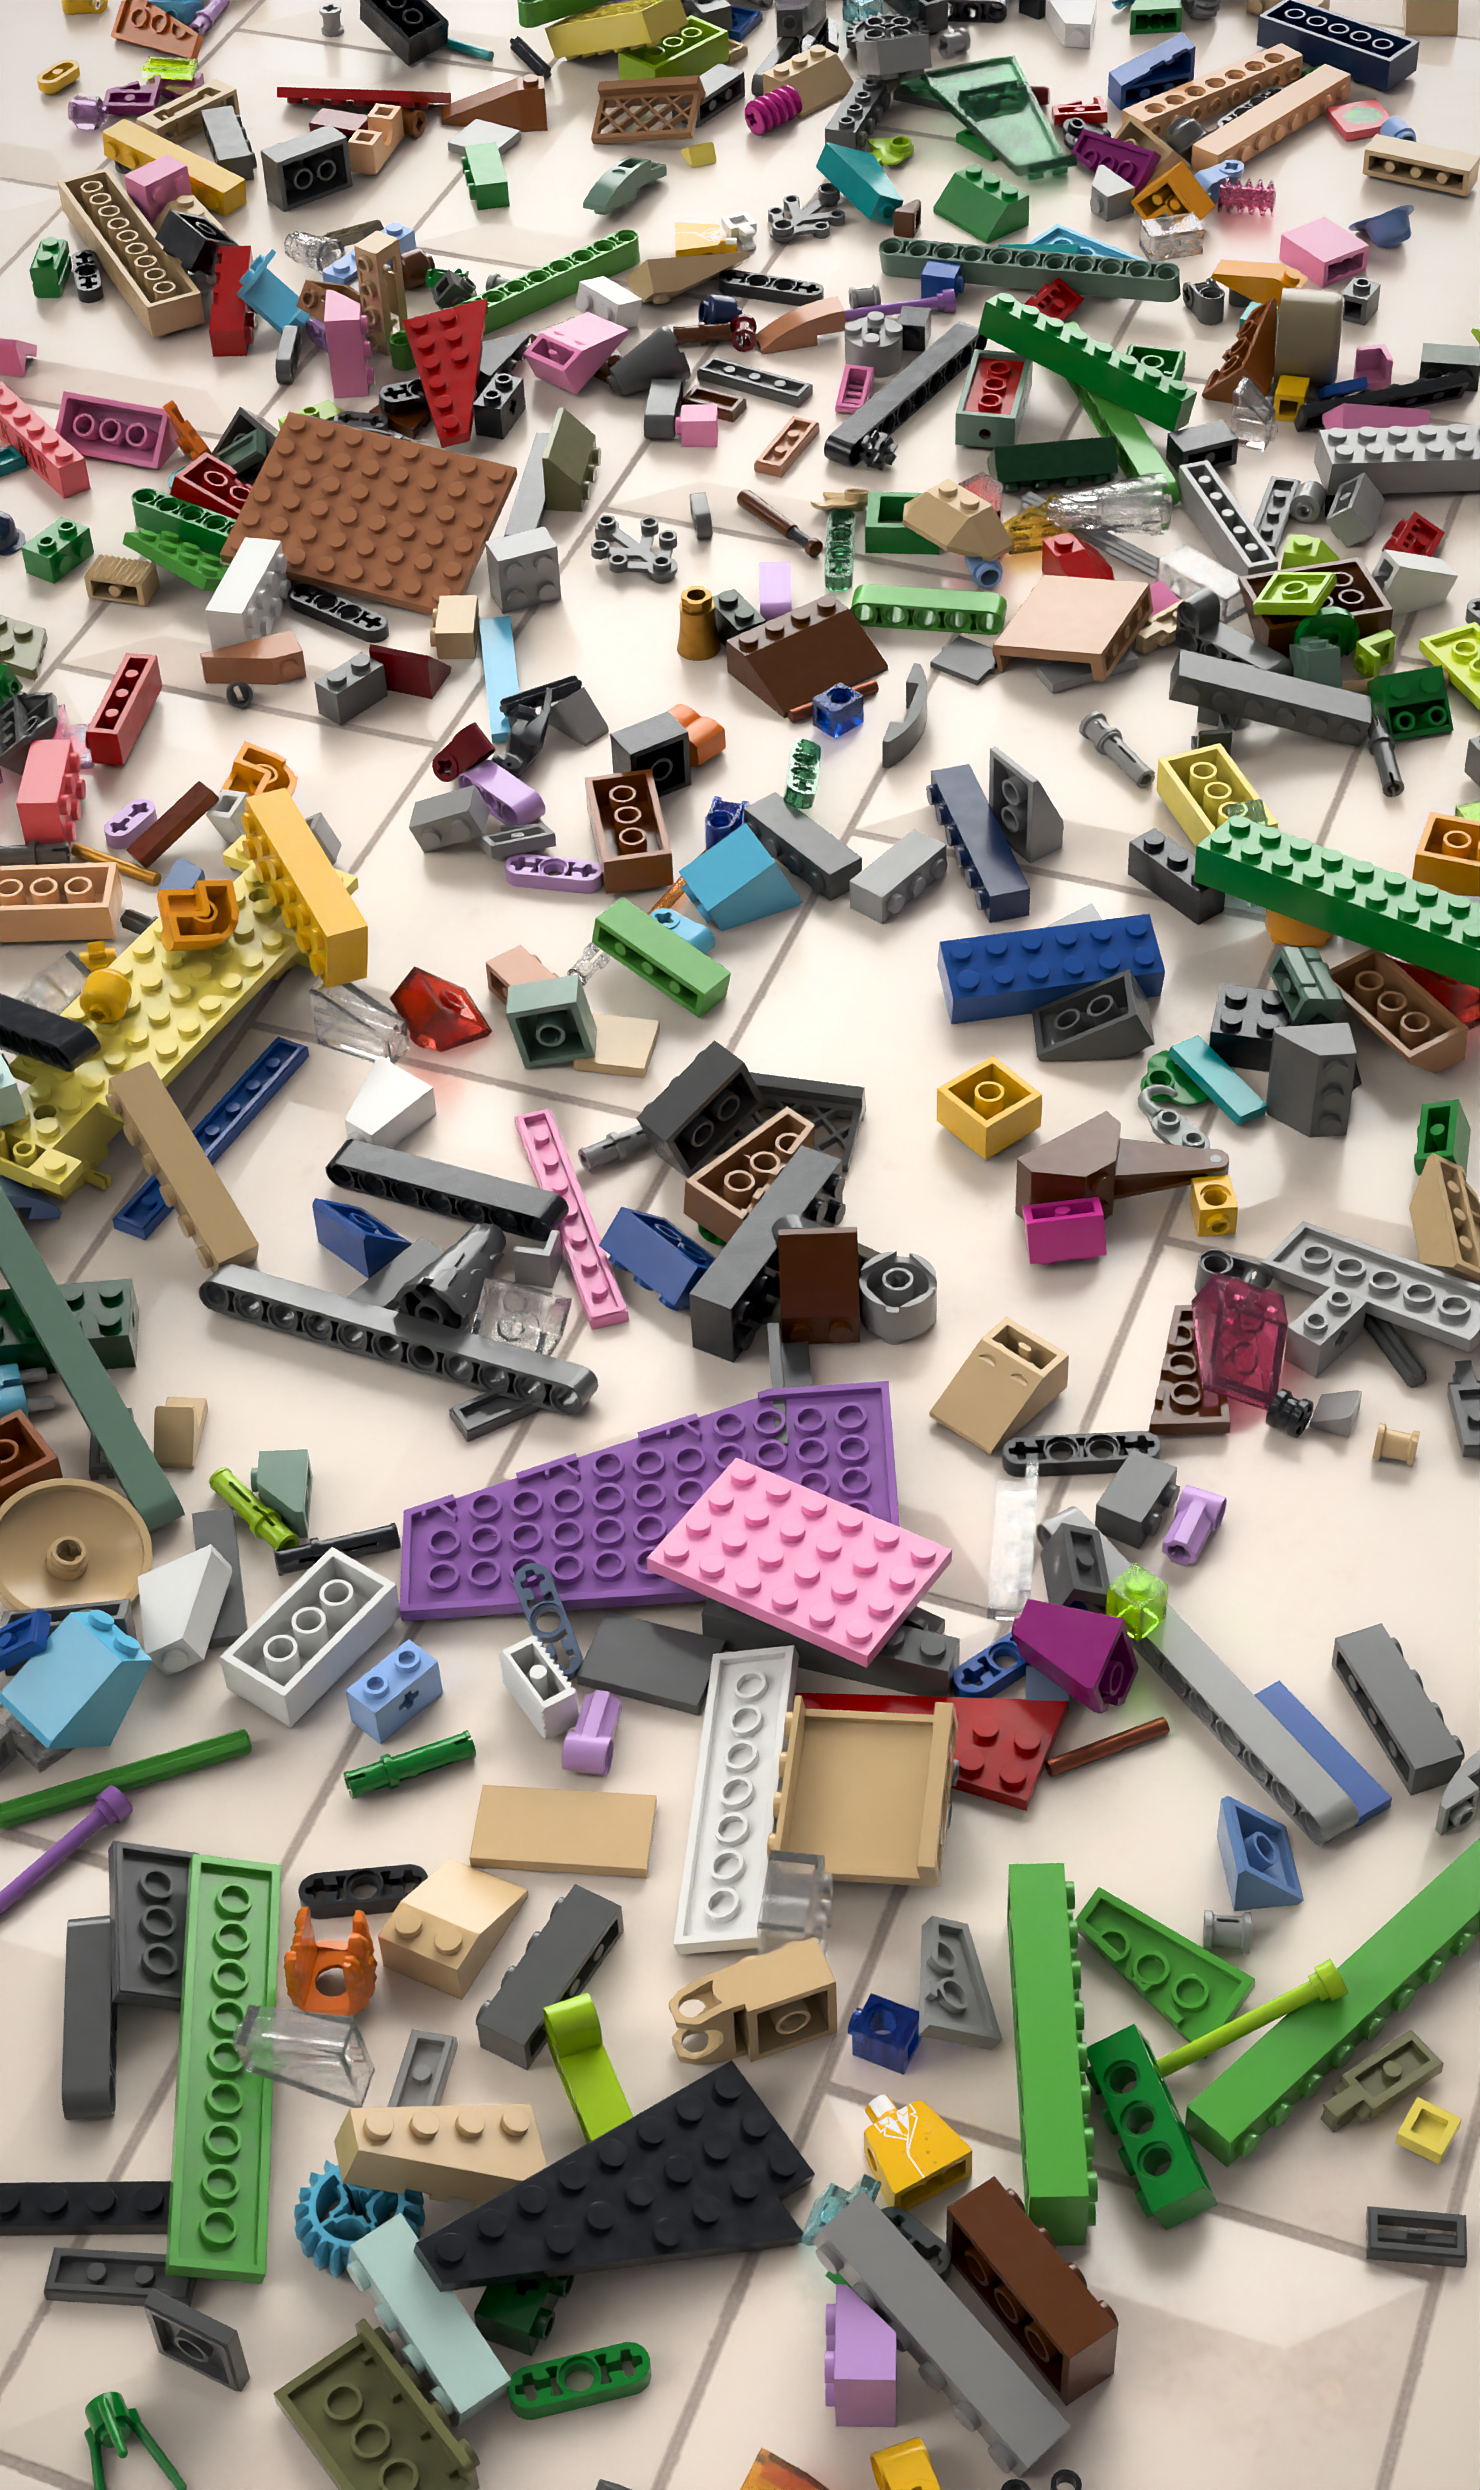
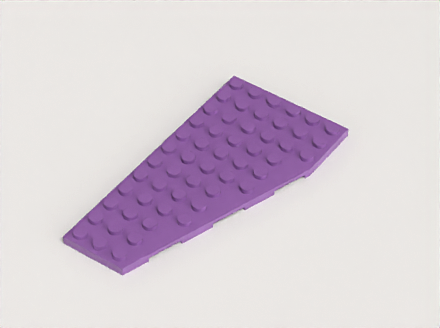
(610, 1509)

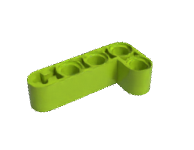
(584, 2066)

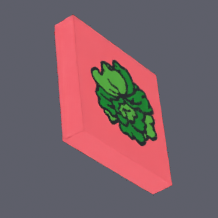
(1357, 119)

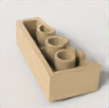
(440, 2149)

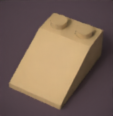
(449, 1927)

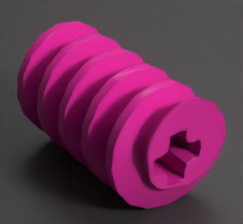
(772, 109)

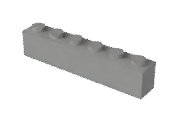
(1223, 521)
(941, 2336)

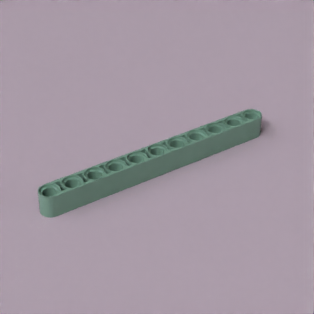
(1034, 268)
(84, 1375)

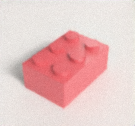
(50, 792)

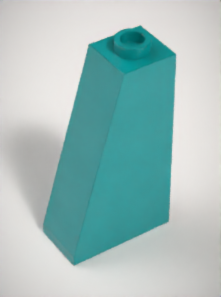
(861, 181)

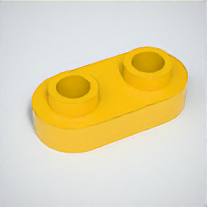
(58, 76)

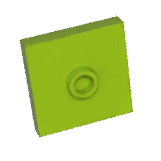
(1295, 593)

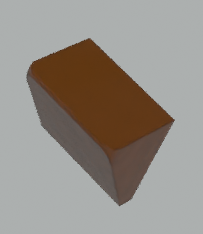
(907, 219)

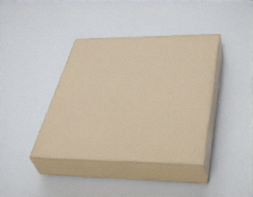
(622, 1046)

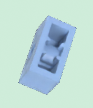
(394, 1691)

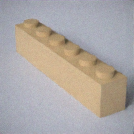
(181, 1168)

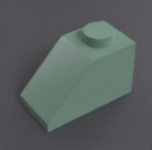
(286, 1486)

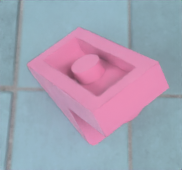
(13, 356)

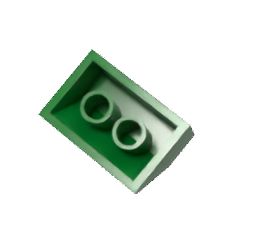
(983, 204)

